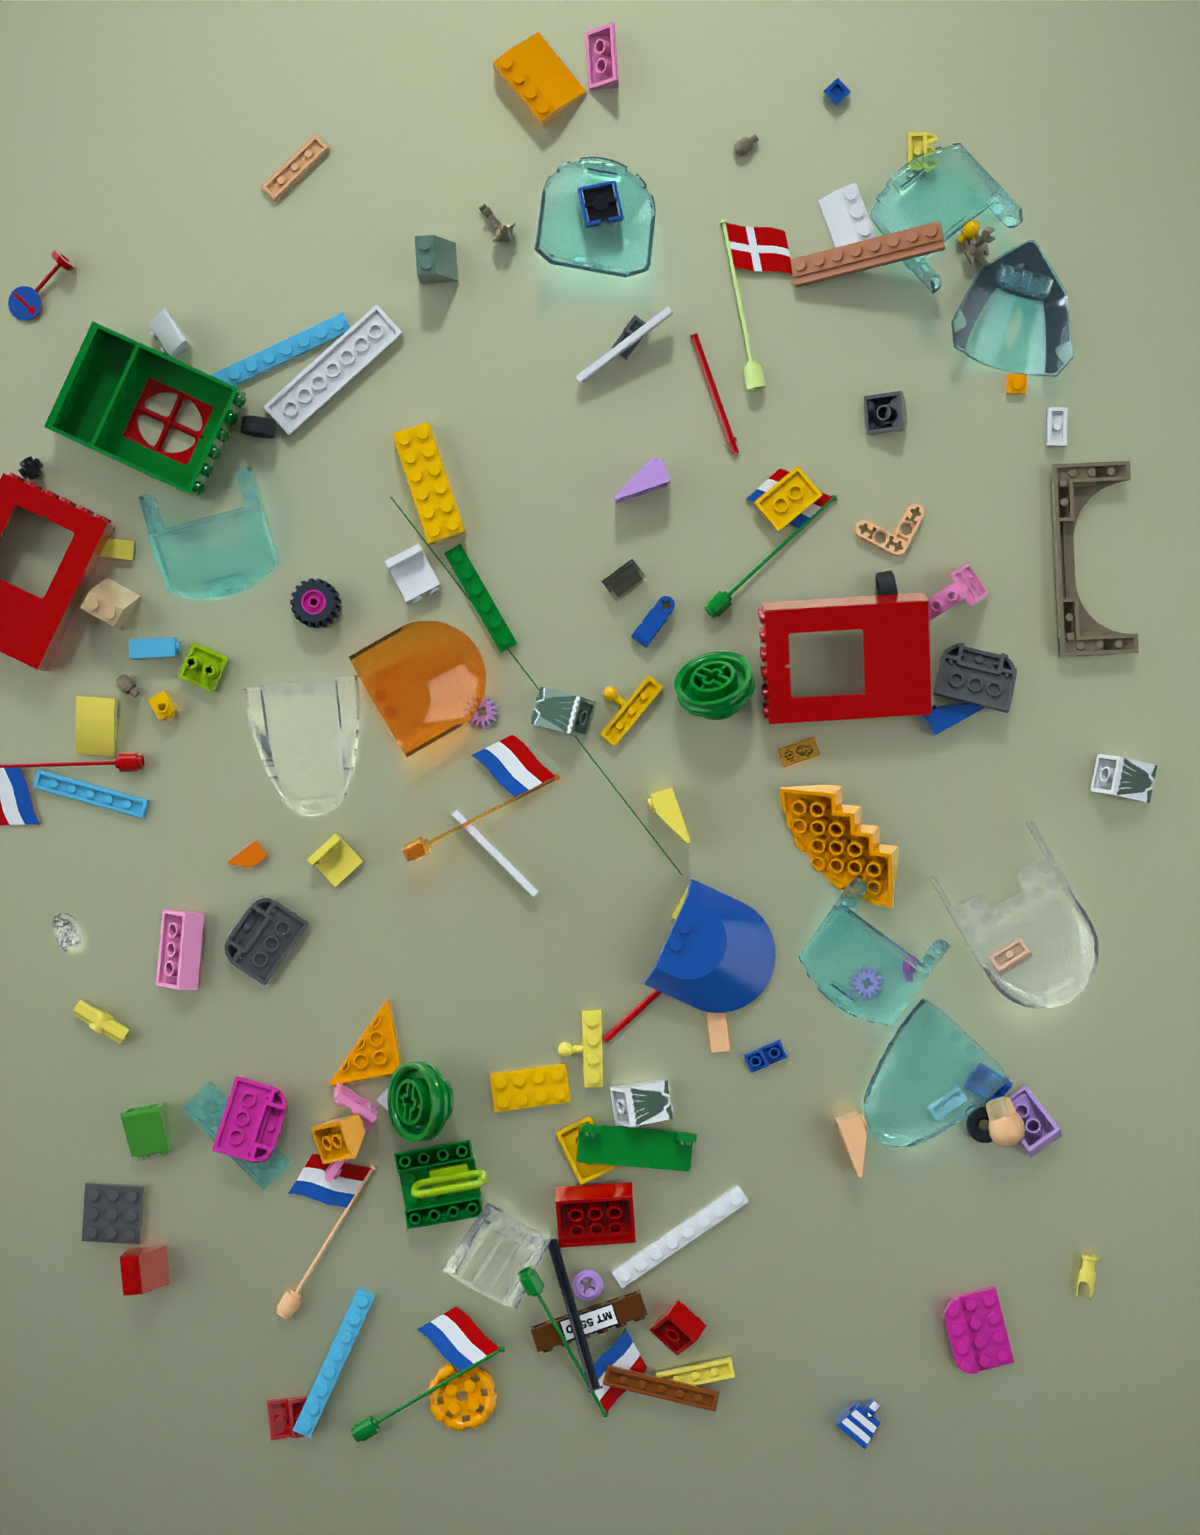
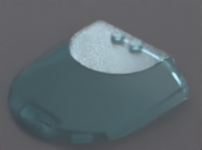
(610, 248)

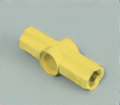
(100, 1021)

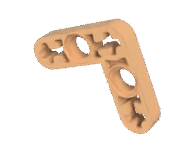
(897, 537)

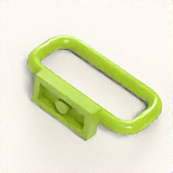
(449, 1180)

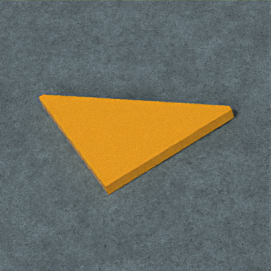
(374, 1053)

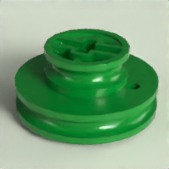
(715, 685)
(417, 1099)

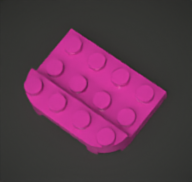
(251, 1121)
(977, 1331)

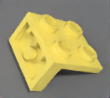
(335, 859)

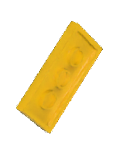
(530, 1087)

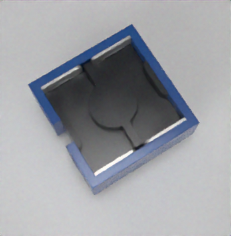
(600, 204)

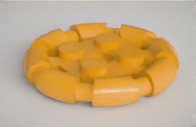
(465, 1407)

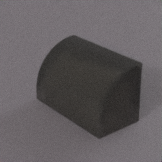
(624, 580)

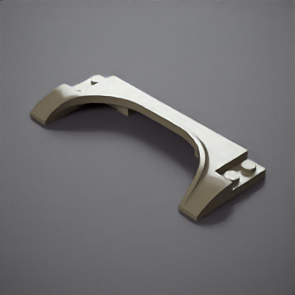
(1071, 490)

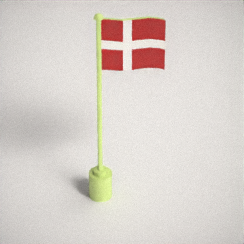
(755, 251)

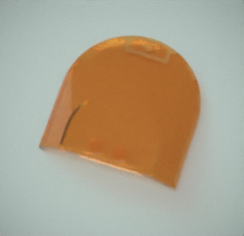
(422, 681)

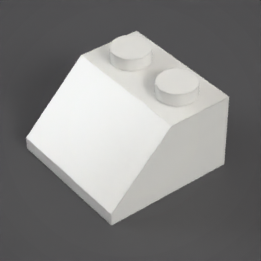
(169, 333)

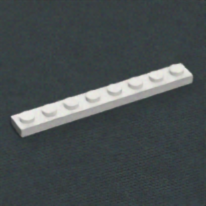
(680, 1236)

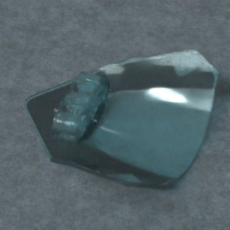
(1016, 315)

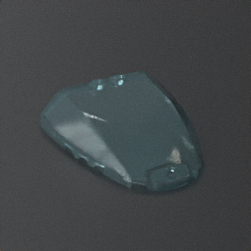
(928, 1079)

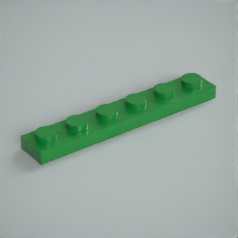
(480, 598)

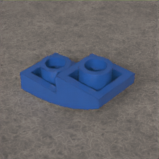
(765, 1055)

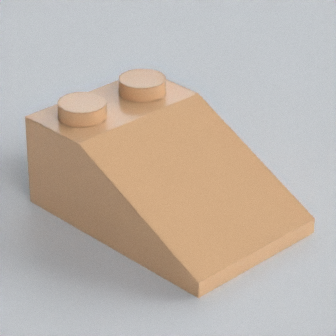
(854, 1136)

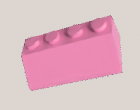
(180, 949)

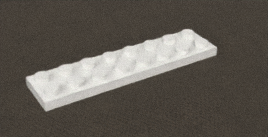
(333, 370)

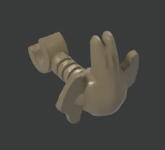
(503, 232)
(978, 246)

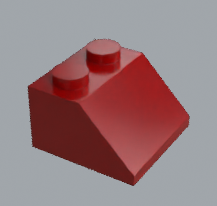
(678, 1327)

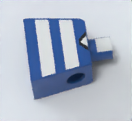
(860, 1422)

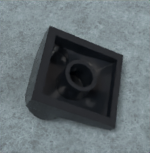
(885, 412)

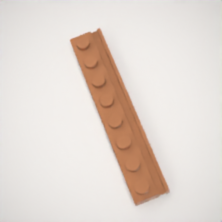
(868, 254)

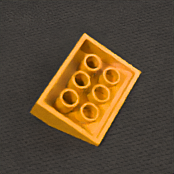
(538, 78)

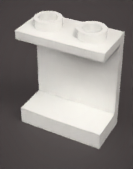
(413, 574)

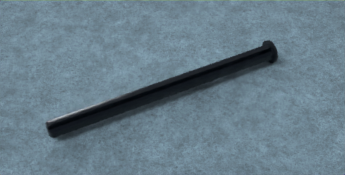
(573, 1315)

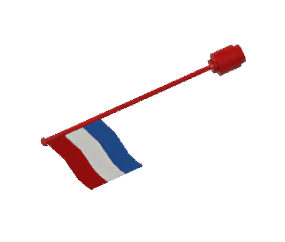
(15, 797)

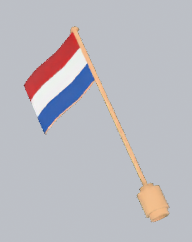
(340, 1193)

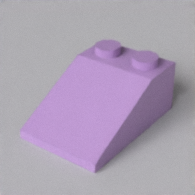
(648, 479)
(1039, 1126)

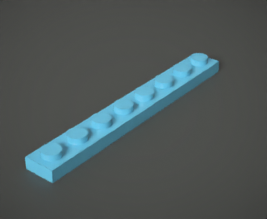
(284, 351)
(334, 1362)

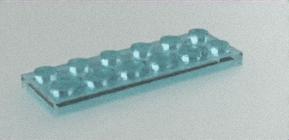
(207, 1111)

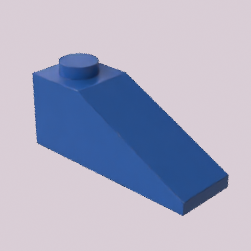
(947, 716)

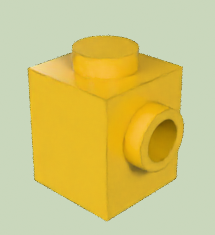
(163, 706)

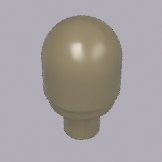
(745, 145)
(127, 685)

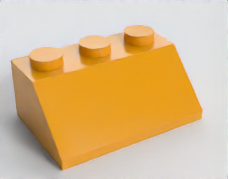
(339, 1138)

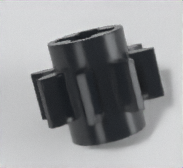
(30, 468)

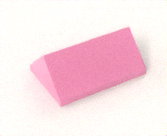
(602, 57)

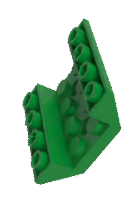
(439, 1209)

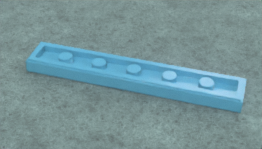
(91, 794)

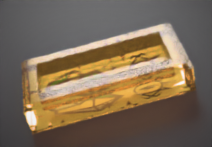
(798, 752)

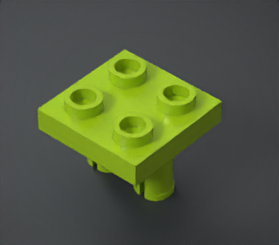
(203, 667)

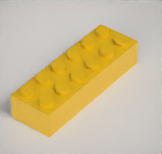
(429, 483)

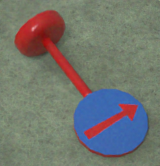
(25, 301)

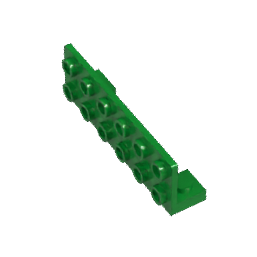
(635, 1147)

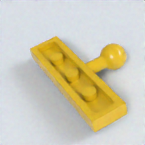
(630, 710)

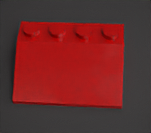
(595, 1215)

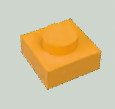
(1016, 384)

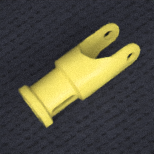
(1087, 1273)

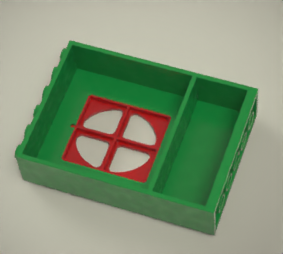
(109, 393)

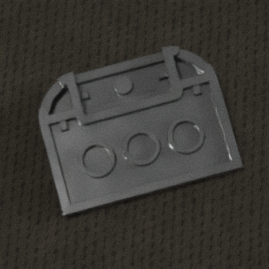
(976, 677)
(263, 938)

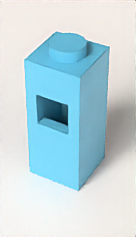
(154, 648)

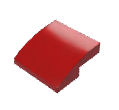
(283, 1416)

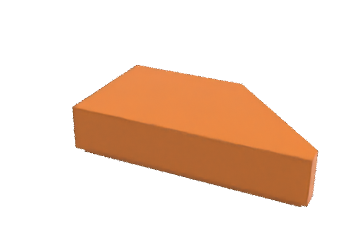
(249, 856)

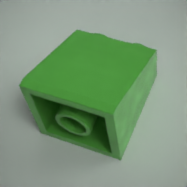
(147, 1130)

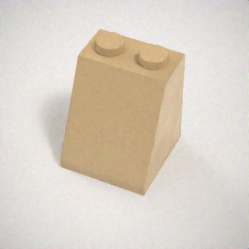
(111, 603)

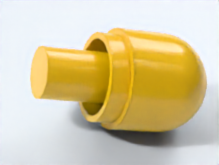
(969, 231)

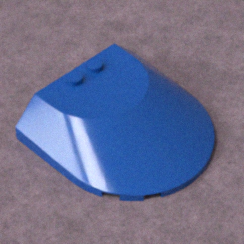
(715, 953)

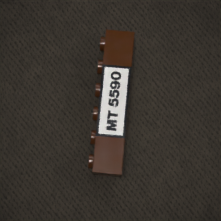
(593, 1319)

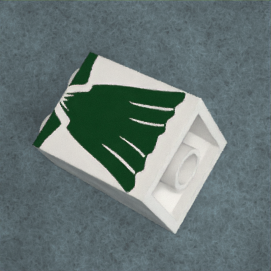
(1123, 778)
(641, 1103)

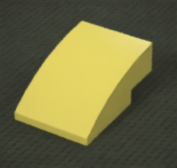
(96, 725)

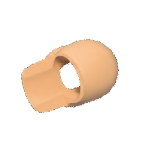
(1004, 1122)

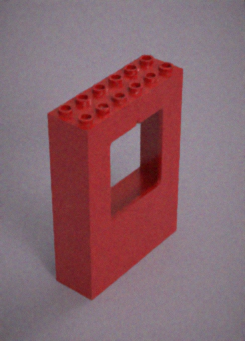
(32, 624)
(893, 653)

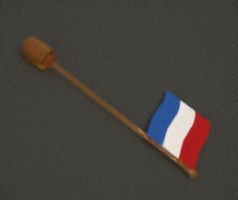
(513, 769)

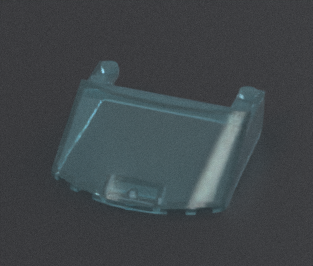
(943, 188)
(215, 552)
(862, 966)

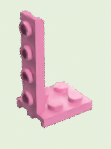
(966, 586)
(359, 1105)

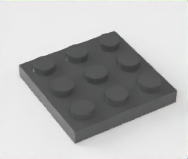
(112, 1213)

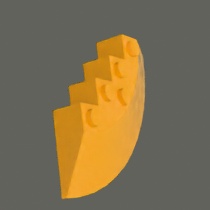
(839, 842)

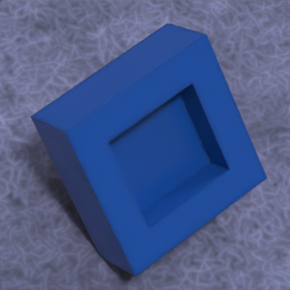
(836, 92)

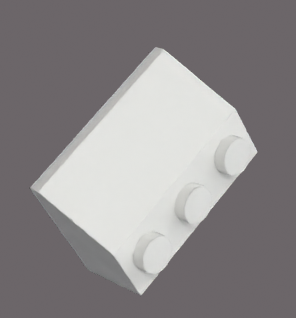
(846, 216)

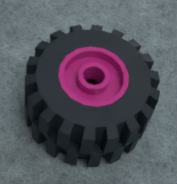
(315, 603)

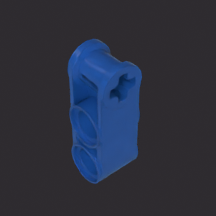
(653, 622)

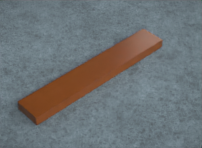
(661, 1387)

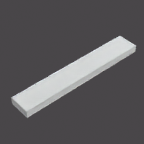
(625, 344)
(520, 878)

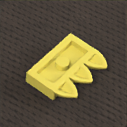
(918, 142)

